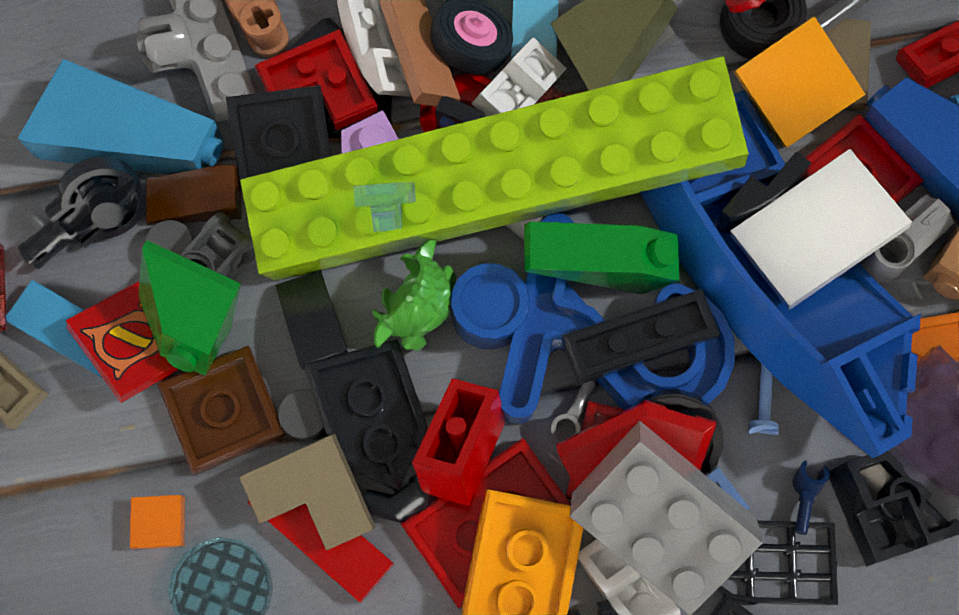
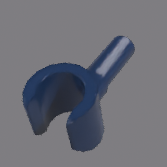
(808, 490)

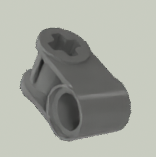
(221, 247)

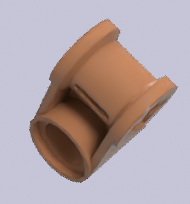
(261, 25)

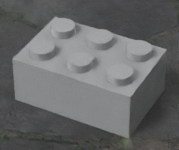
(665, 518)

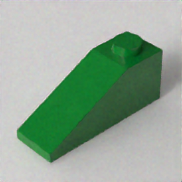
(603, 254)

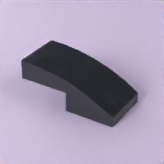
(755, 195)
(311, 318)

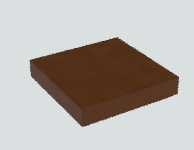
(221, 412)

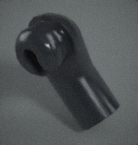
(400, 505)

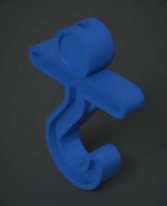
(497, 309)

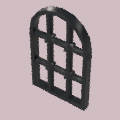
(793, 575)

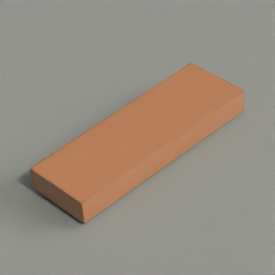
(423, 68)

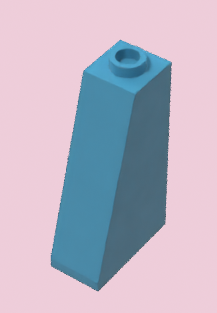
(99, 116)

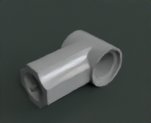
(929, 222)

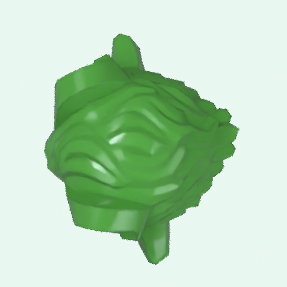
(418, 303)

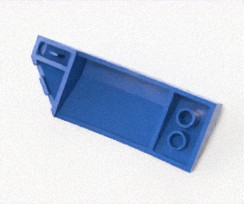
(836, 349)

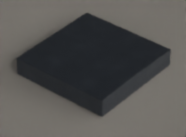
(278, 129)

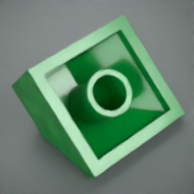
(185, 307)

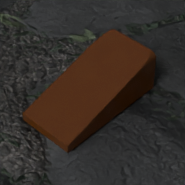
(194, 195)

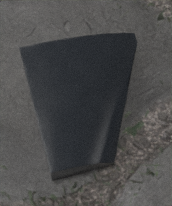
(887, 508)

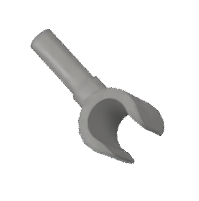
(575, 410)

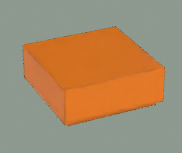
(157, 522)

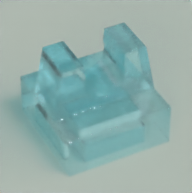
(385, 202)

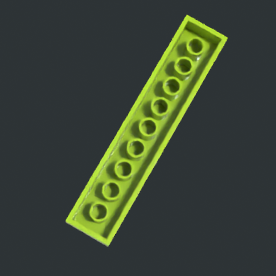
(500, 169)

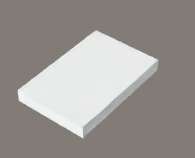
(820, 229)

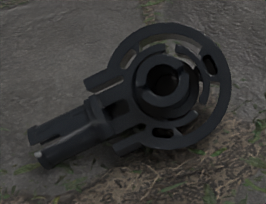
(95, 215)

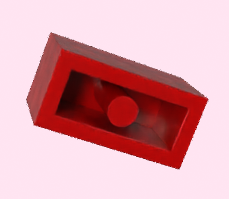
(459, 441)

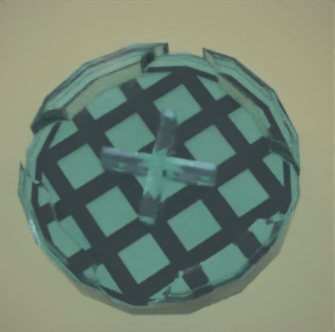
(221, 580)

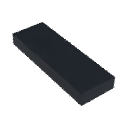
(640, 336)

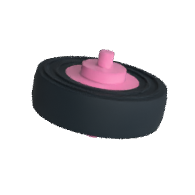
(471, 36)

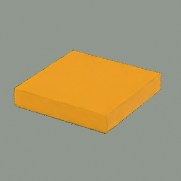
(799, 82)

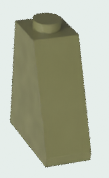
(612, 36)

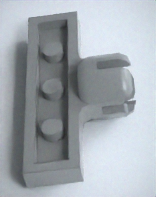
(201, 40)

